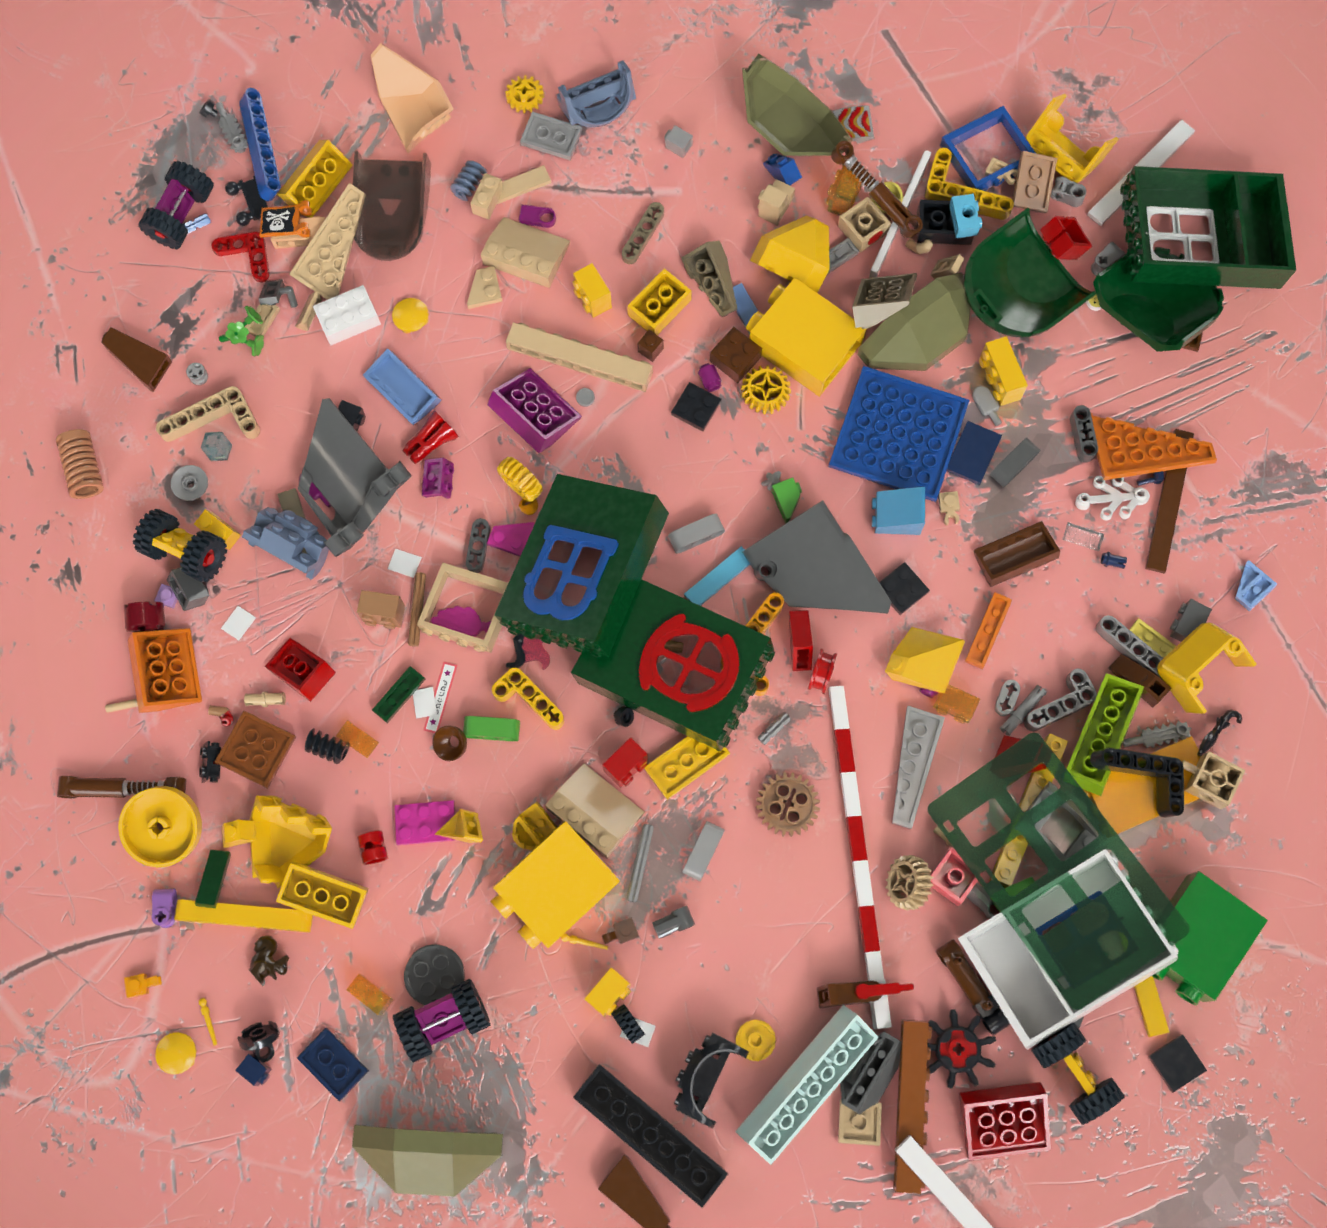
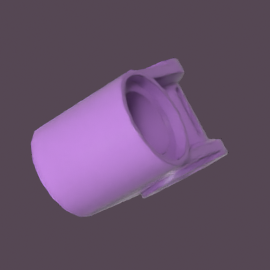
(164, 904)

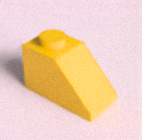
(238, 833)

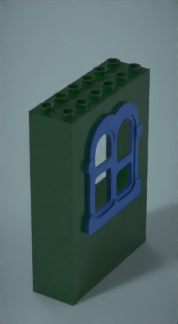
(593, 516)

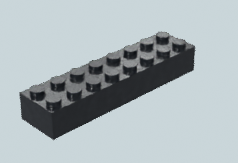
(651, 1135)

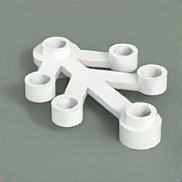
(1115, 497)

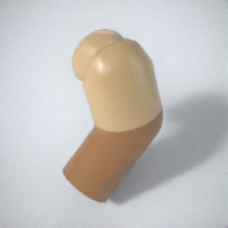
(920, 248)

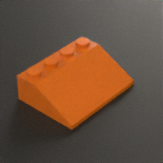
(164, 667)

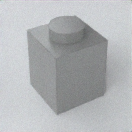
(678, 141)

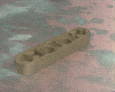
(641, 232)

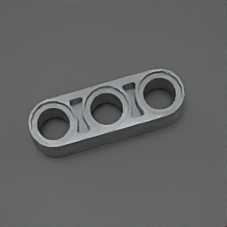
(696, 533)
(703, 851)

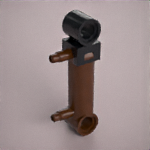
(982, 1001)

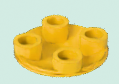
(410, 315)
(175, 1053)

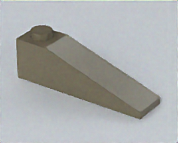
(711, 271)

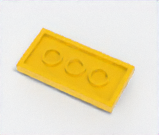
(683, 765)

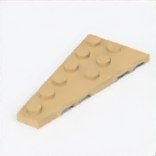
(327, 254)

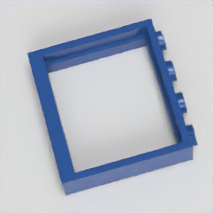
(974, 128)

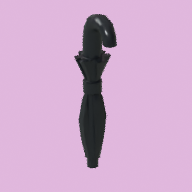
(1221, 723)

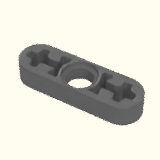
(475, 532)

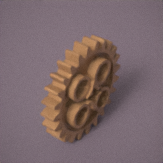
(772, 797)

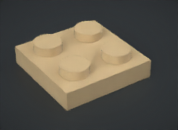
(860, 1128)

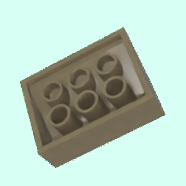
(881, 298)

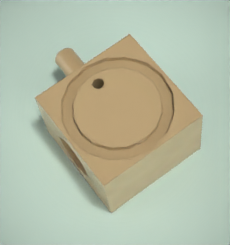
(1213, 779)

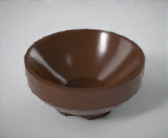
(442, 744)

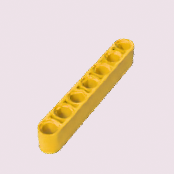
(244, 916)

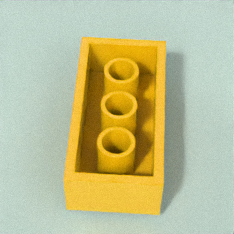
(322, 895)

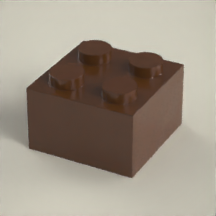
(735, 354)

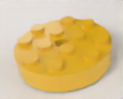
(176, 814)

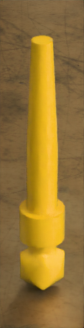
(574, 939)
(205, 1011)

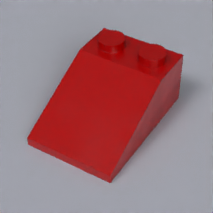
(300, 669)

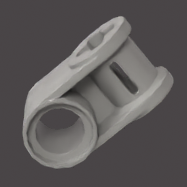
(1068, 192)
(1106, 258)

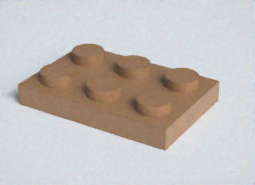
(1034, 181)

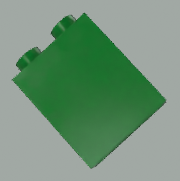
(1217, 939)

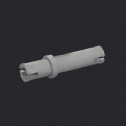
(1017, 716)

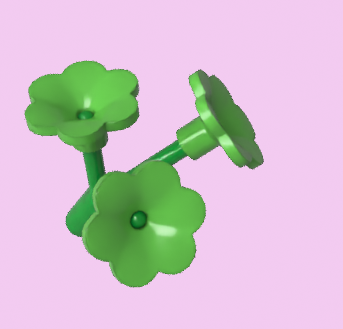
(237, 332)

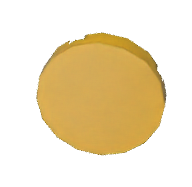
(756, 1038)

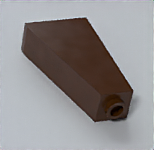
(139, 358)
(632, 1195)

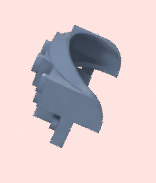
(285, 536)

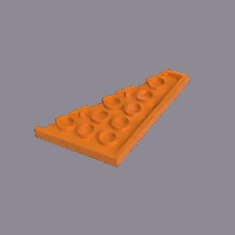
(1134, 450)

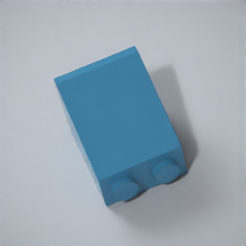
(899, 511)

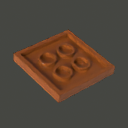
(255, 749)

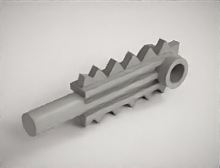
(231, 129)
(1158, 735)

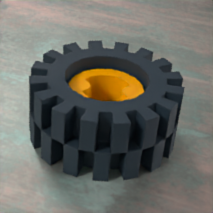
(628, 1023)

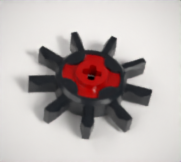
(971, 1049)

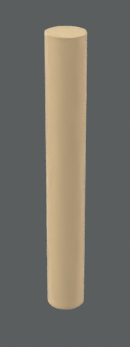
(121, 705)

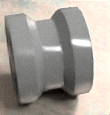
(193, 370)

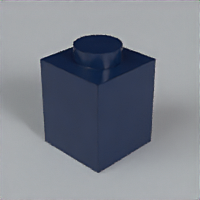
(254, 1070)

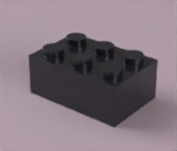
(938, 223)

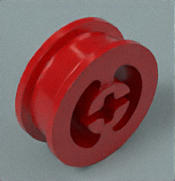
(822, 671)

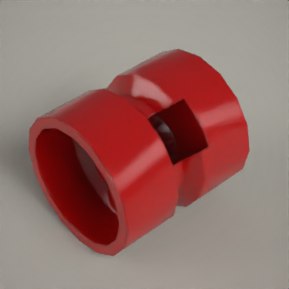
(372, 854)

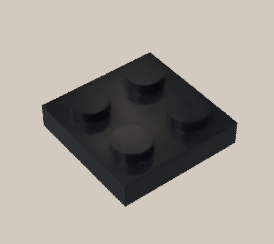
(696, 406)
(903, 588)

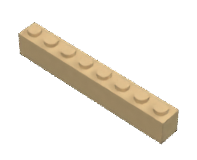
(579, 356)

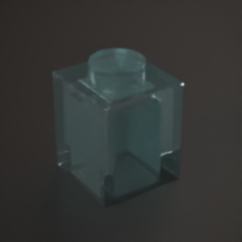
(216, 446)

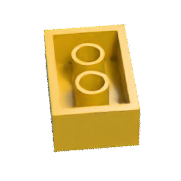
(659, 302)
(1003, 371)

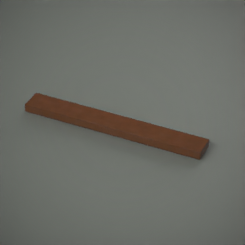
(1167, 515)

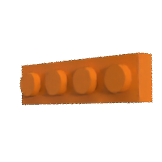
(988, 630)

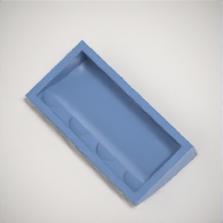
(401, 387)

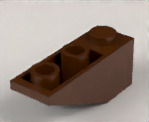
(1154, 687)

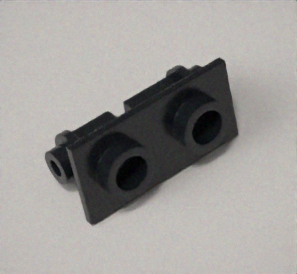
(208, 769)

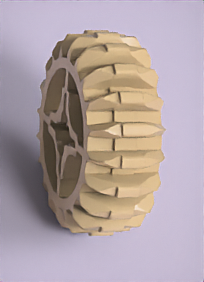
(909, 888)

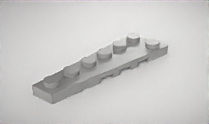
(917, 751)

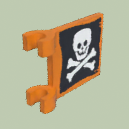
(285, 220)

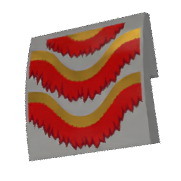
(856, 122)

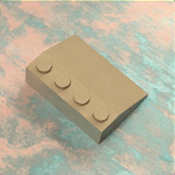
(524, 252)
(594, 810)

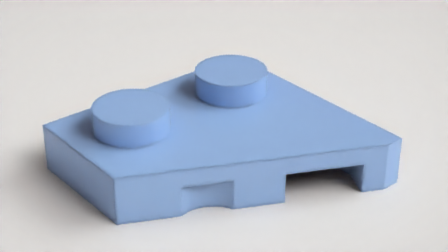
(1253, 586)

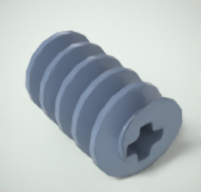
(466, 179)

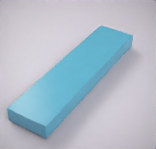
(718, 578)

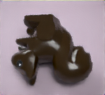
(263, 963)

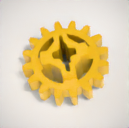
(524, 94)

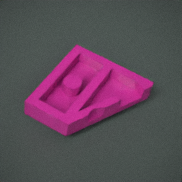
(510, 537)

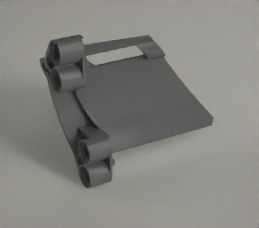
(347, 477)

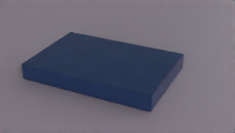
(973, 452)
(333, 1064)

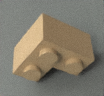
(775, 201)

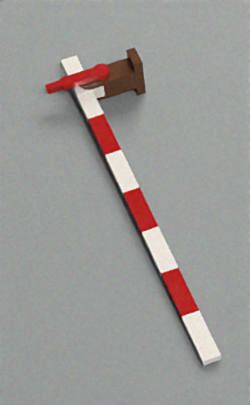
(875, 989)

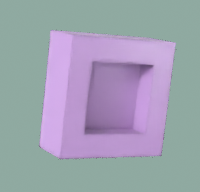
(166, 596)

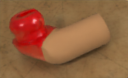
(223, 713)

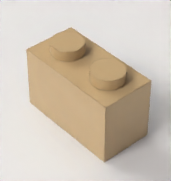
(486, 196)

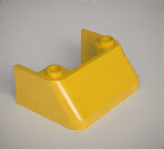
(1049, 141)
(1194, 653)

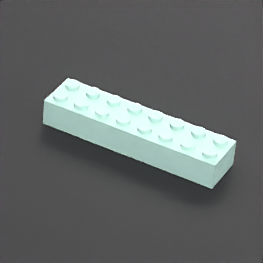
(807, 1084)

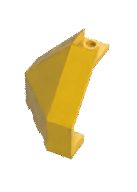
(796, 251)
(284, 836)

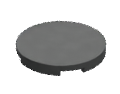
(433, 973)

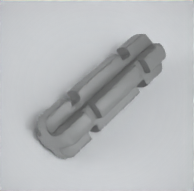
(774, 728)

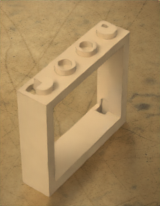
(447, 634)

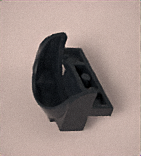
(702, 1076)

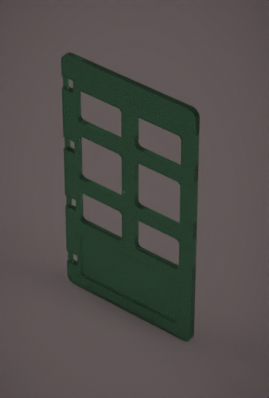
(1106, 935)

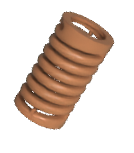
(79, 464)

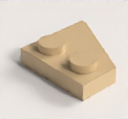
(484, 289)

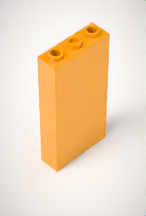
(1131, 798)

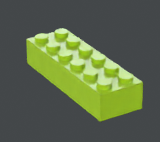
(1104, 729)

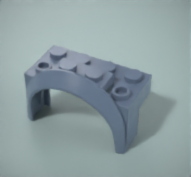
(612, 85)

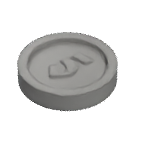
(585, 397)

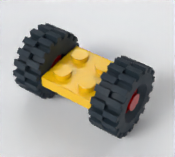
(200, 553)
(1098, 1097)

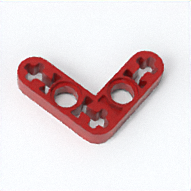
(248, 246)

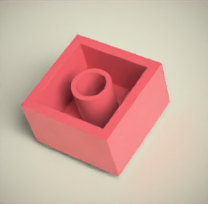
(953, 878)

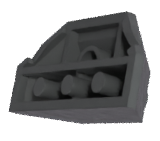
(871, 1074)

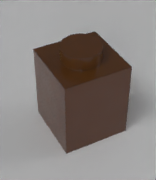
(650, 345)

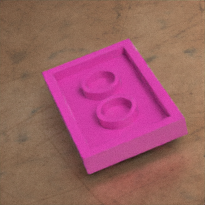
(421, 821)

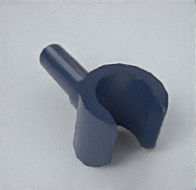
(1157, 479)

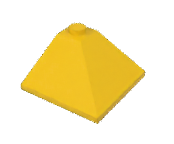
(925, 659)

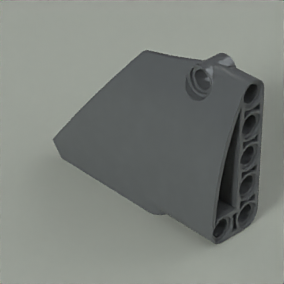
(817, 565)

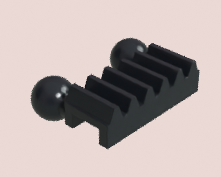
(253, 199)

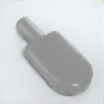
(986, 403)

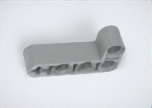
(1059, 706)

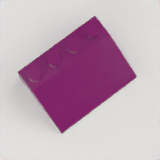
(533, 410)

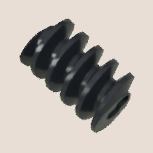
(326, 748)

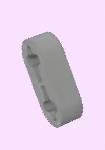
(1011, 699)

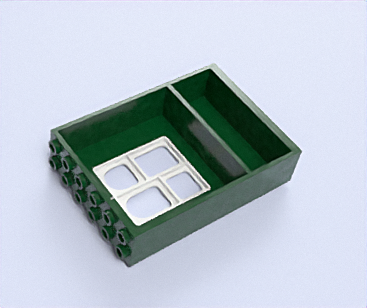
(1245, 221)

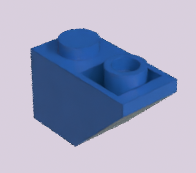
(783, 168)

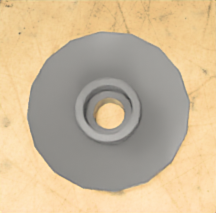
(185, 476)

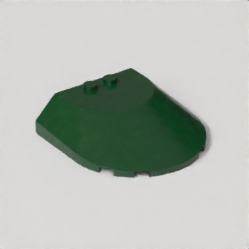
(1019, 283)
(1157, 312)

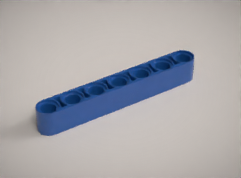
(259, 144)

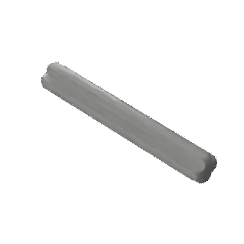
(640, 862)

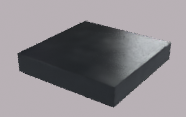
(1177, 1063)

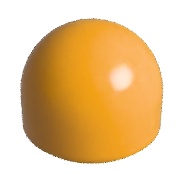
(528, 509)

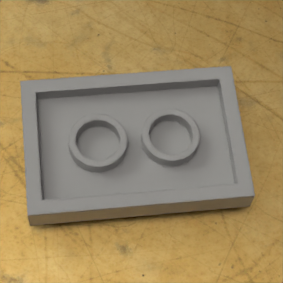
(551, 135)

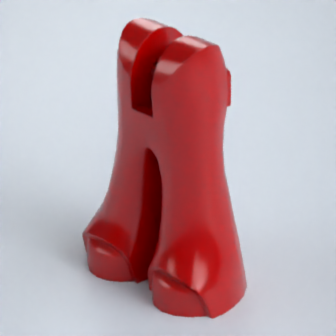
(422, 445)

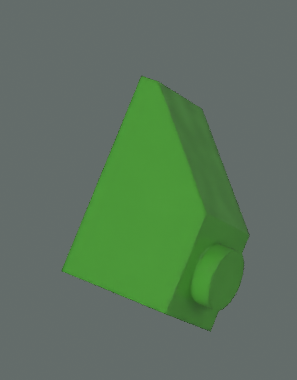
(786, 497)

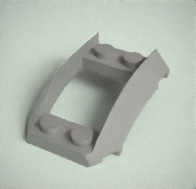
(1085, 837)

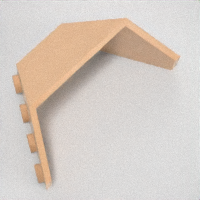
(409, 97)

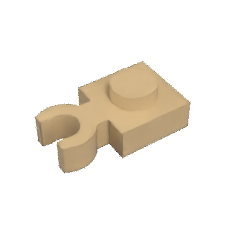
(996, 165)
(949, 504)

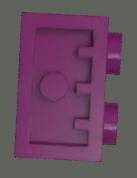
(437, 478)

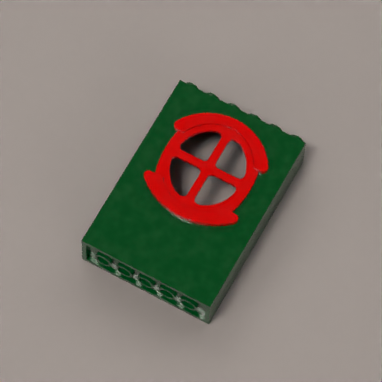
(632, 673)

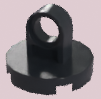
(259, 1036)

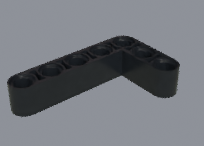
(1167, 770)

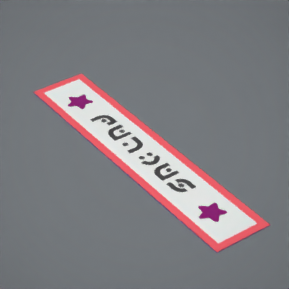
(441, 695)

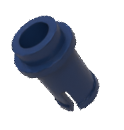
(1113, 560)

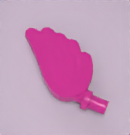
(461, 620)

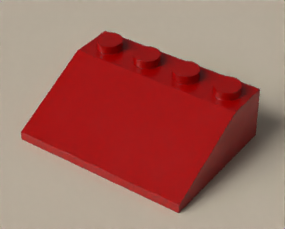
(1005, 1121)

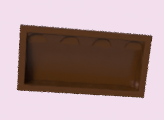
(1016, 553)

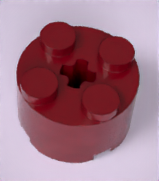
(144, 616)

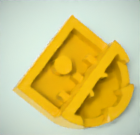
(532, 827)

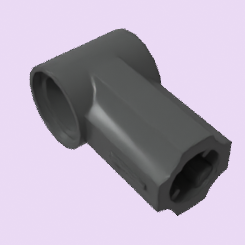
(676, 921)

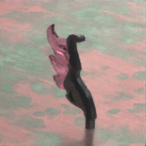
(527, 651)

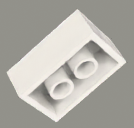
(346, 315)

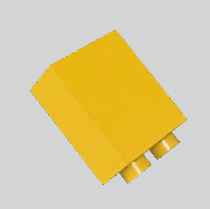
(805, 335)
(553, 886)

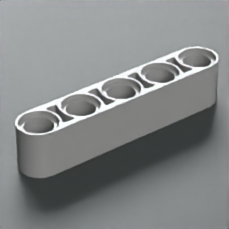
(1132, 641)

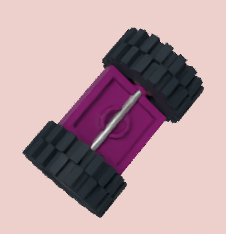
(183, 189)
(440, 1020)

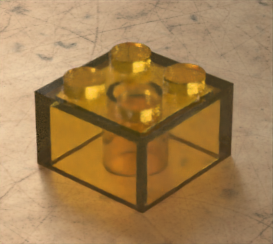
(843, 192)

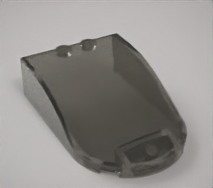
(393, 205)

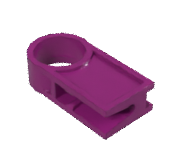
(531, 216)

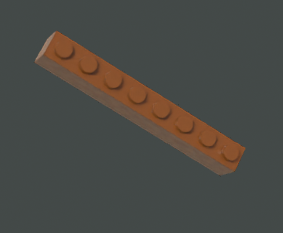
(912, 1099)

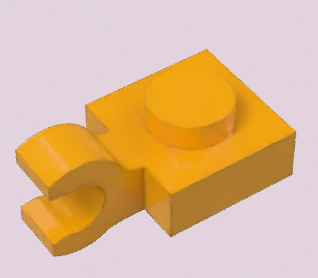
(139, 984)

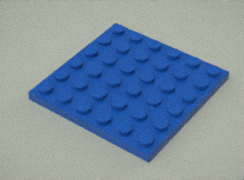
(899, 433)

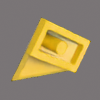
(463, 827)

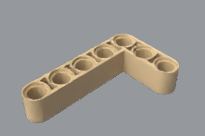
(210, 414)

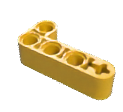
(532, 700)

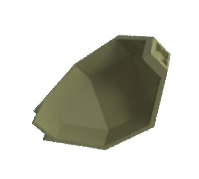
(789, 112)
(922, 330)
(426, 1160)

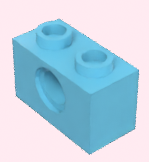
(964, 225)

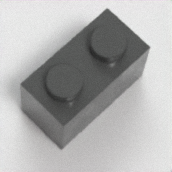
(188, 591)
(1190, 617)

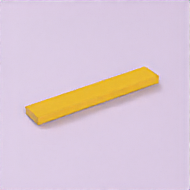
(1151, 1007)

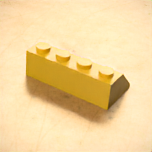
(316, 176)

